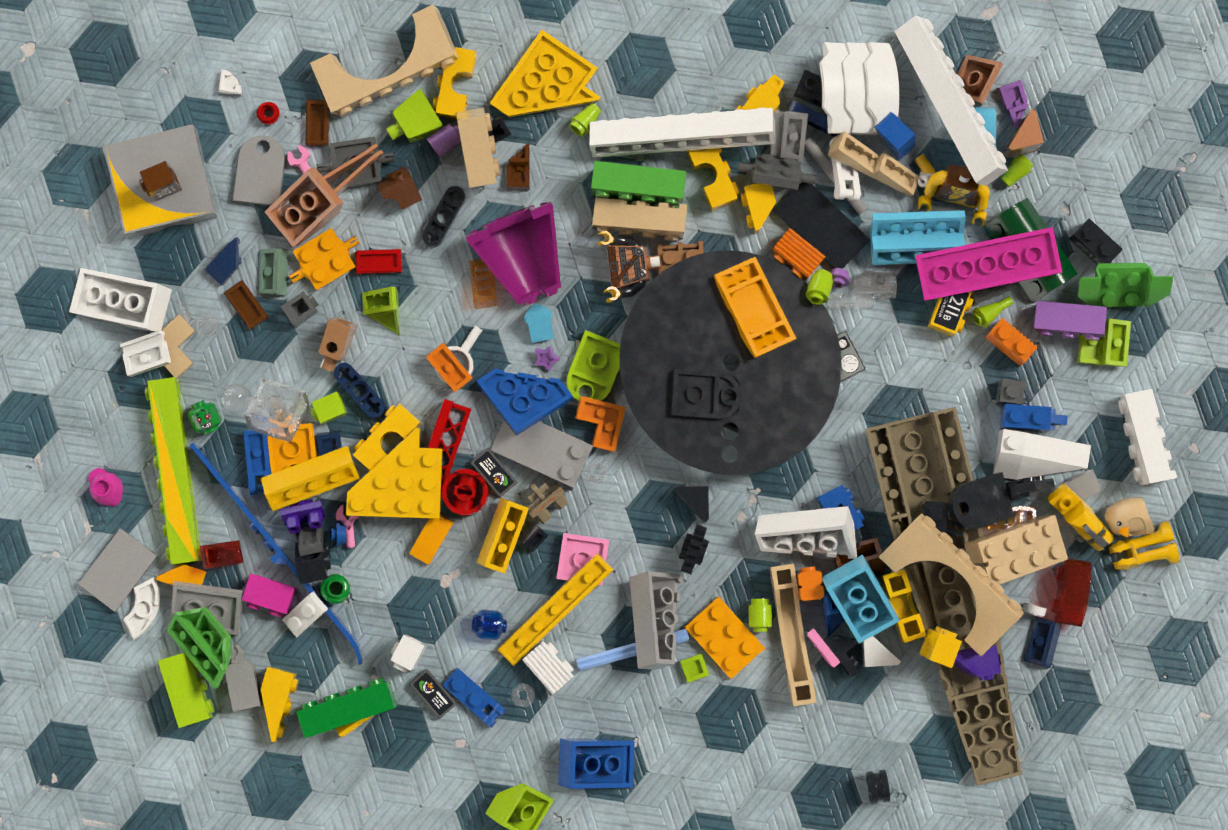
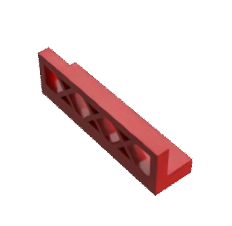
(440, 429)

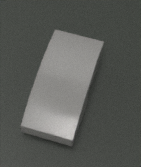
(1083, 484)

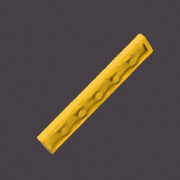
(555, 609)

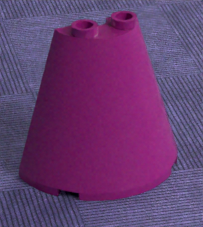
(521, 252)

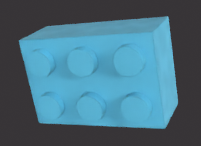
(860, 599)

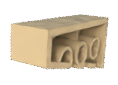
(640, 218)

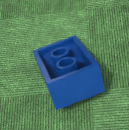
(596, 763)

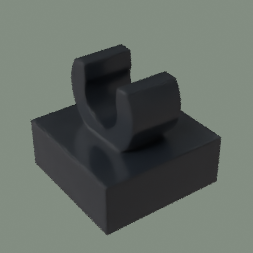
(532, 536)

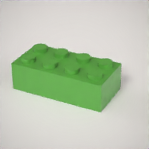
(638, 183)

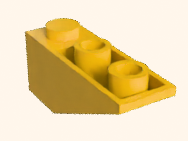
(276, 695)

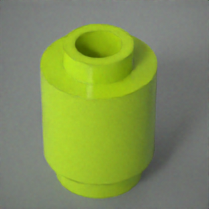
(819, 287)
(760, 615)

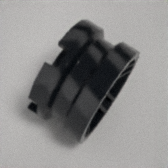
(878, 786)

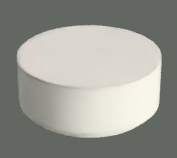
(1034, 609)

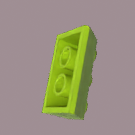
(186, 690)

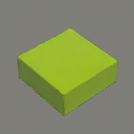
(694, 668)

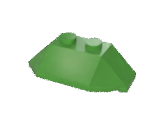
(203, 642)

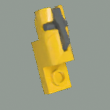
(1081, 517)

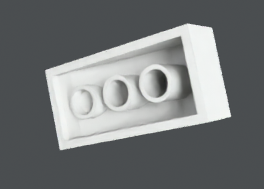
(120, 300)

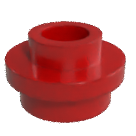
(263, 108)

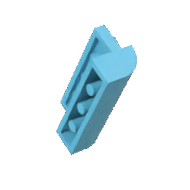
(903, 235)

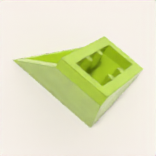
(383, 307)

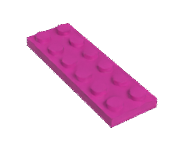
(988, 264)

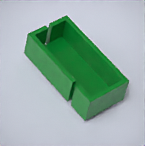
(343, 710)

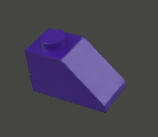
(979, 666)

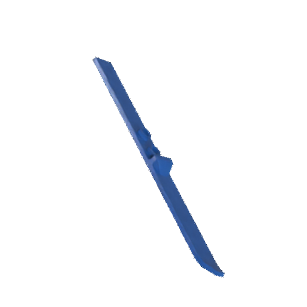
(280, 557)

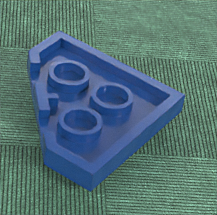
(523, 397)

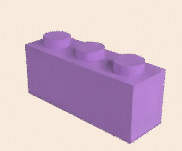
(1070, 320)

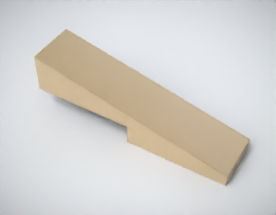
(882, 167)

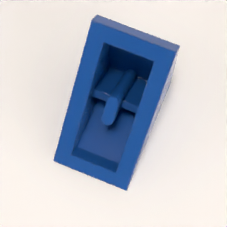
(896, 135)

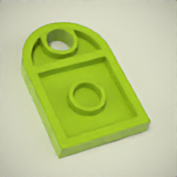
(594, 366)

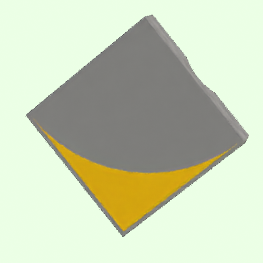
(184, 154)

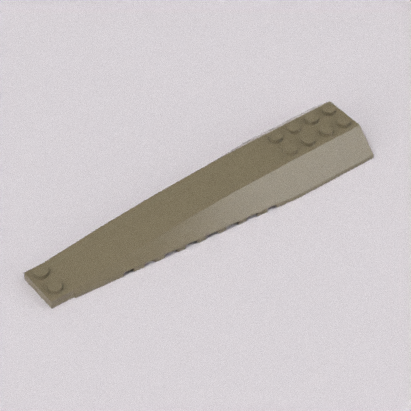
(924, 462)

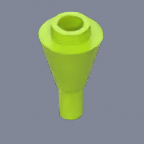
(986, 314)

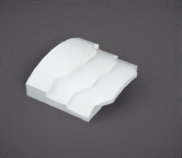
(858, 86)

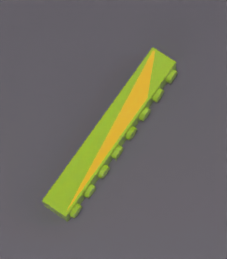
(174, 471)

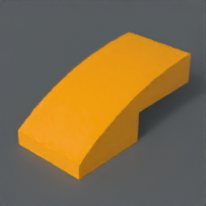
(431, 539)

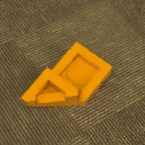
(182, 573)

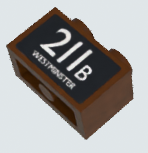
(159, 181)

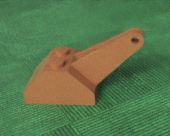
(311, 200)

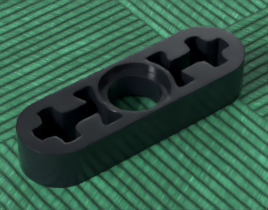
(442, 234)

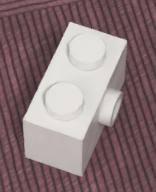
(407, 653)

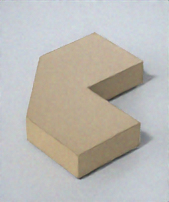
(175, 335)

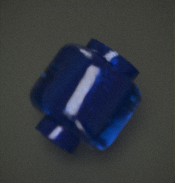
(488, 624)

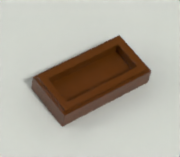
(317, 123)
(246, 305)

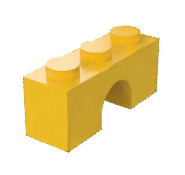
(449, 101)
(722, 191)
(397, 421)
(899, 594)
(940, 646)

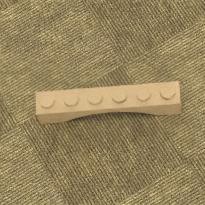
(792, 635)

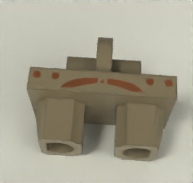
(542, 498)

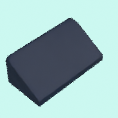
(1042, 642)

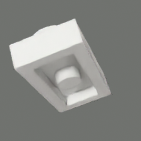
(305, 614)

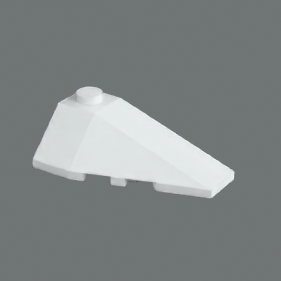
(1030, 455)

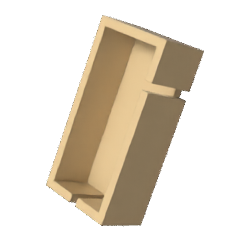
(1019, 549)

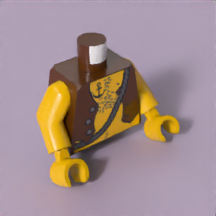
(957, 187)

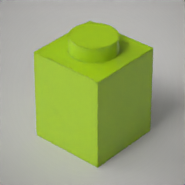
(328, 408)

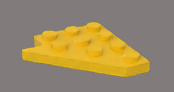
(546, 80)
(401, 484)

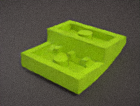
(1111, 349)

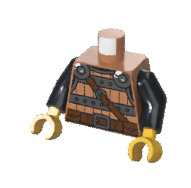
(627, 265)

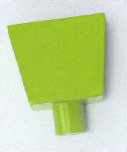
(414, 119)

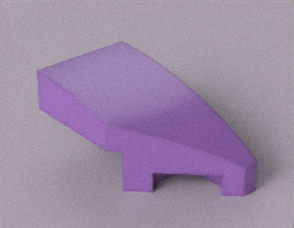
(1014, 101)

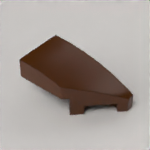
(519, 170)

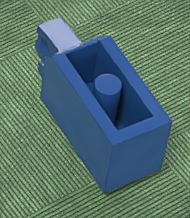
(1030, 418)

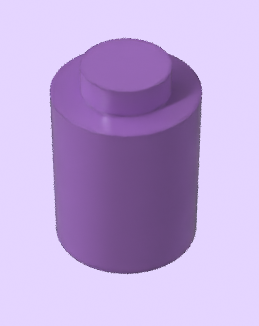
(444, 139)

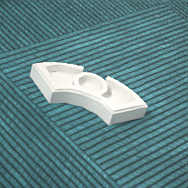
(145, 608)

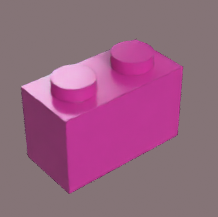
(269, 594)

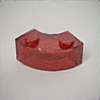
(1072, 592)

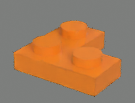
(608, 421)

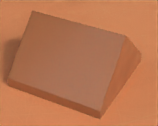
(978, 77)
(1026, 138)

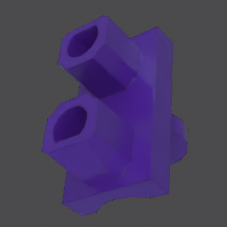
(302, 512)

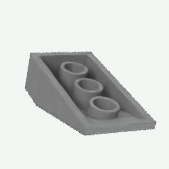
(545, 451)

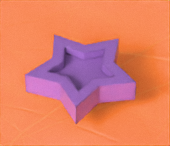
(546, 357)

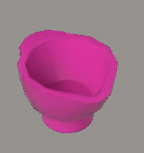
(105, 487)

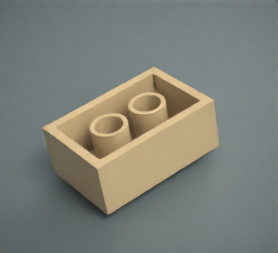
(478, 147)

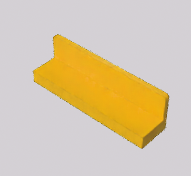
(309, 478)

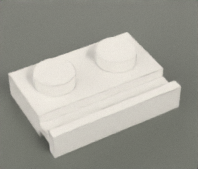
(145, 353)

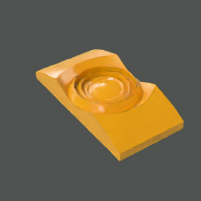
(754, 307)

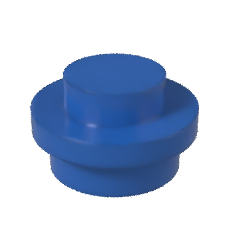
(338, 534)

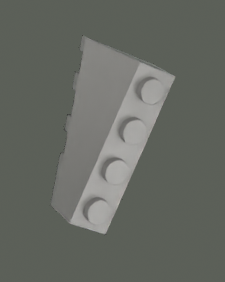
(654, 617)

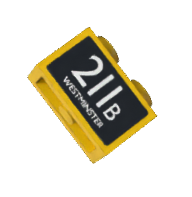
(949, 313)

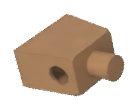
(341, 333)

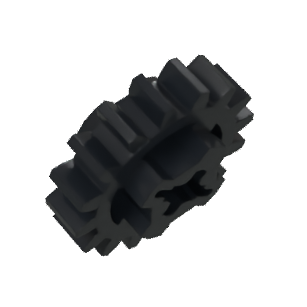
(693, 549)

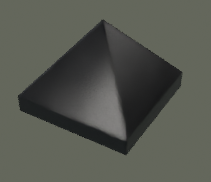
(499, 129)

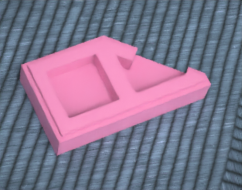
(822, 648)

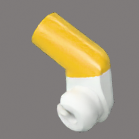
(926, 170)

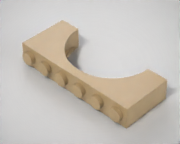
(430, 51)
(993, 608)

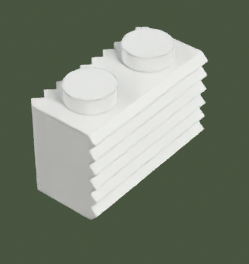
(549, 667)

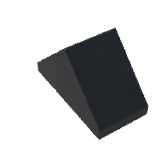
(696, 499)

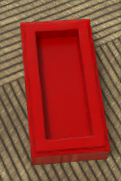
(378, 261)

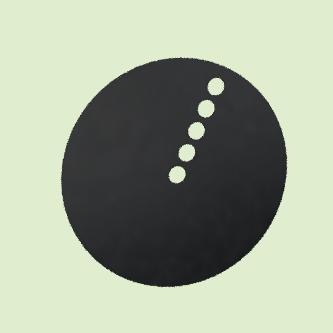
(688, 327)

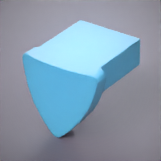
(539, 323)

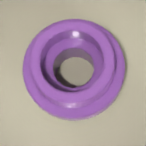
(840, 277)

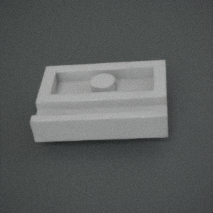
(789, 134)

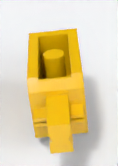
(765, 95)

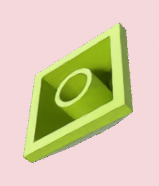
(520, 807)

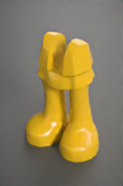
(1162, 535)

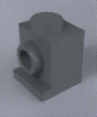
(291, 308)

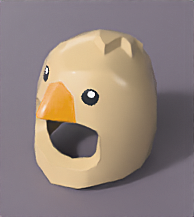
(1129, 517)

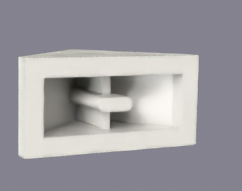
(876, 654)

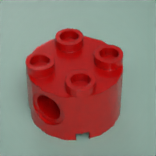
(465, 492)

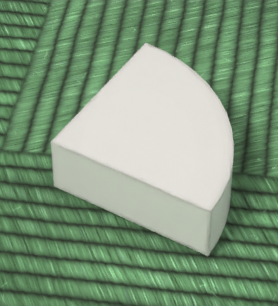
(229, 84)

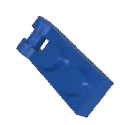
(256, 459)
(473, 697)

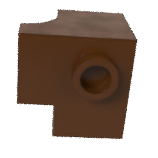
(400, 187)

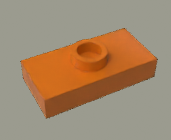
(449, 367)

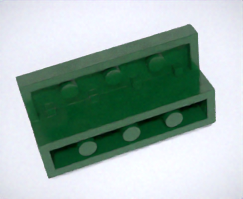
(1022, 219)

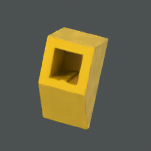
(759, 202)

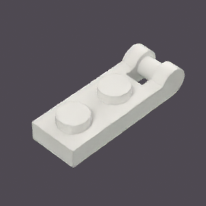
(845, 175)

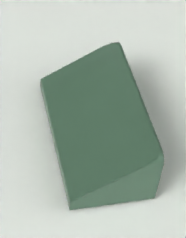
(273, 272)

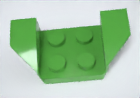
(1124, 286)

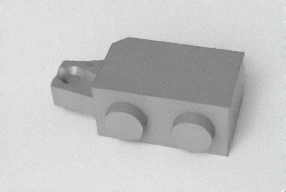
(242, 682)

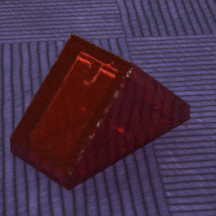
(221, 554)

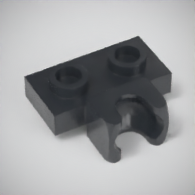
(1021, 488)

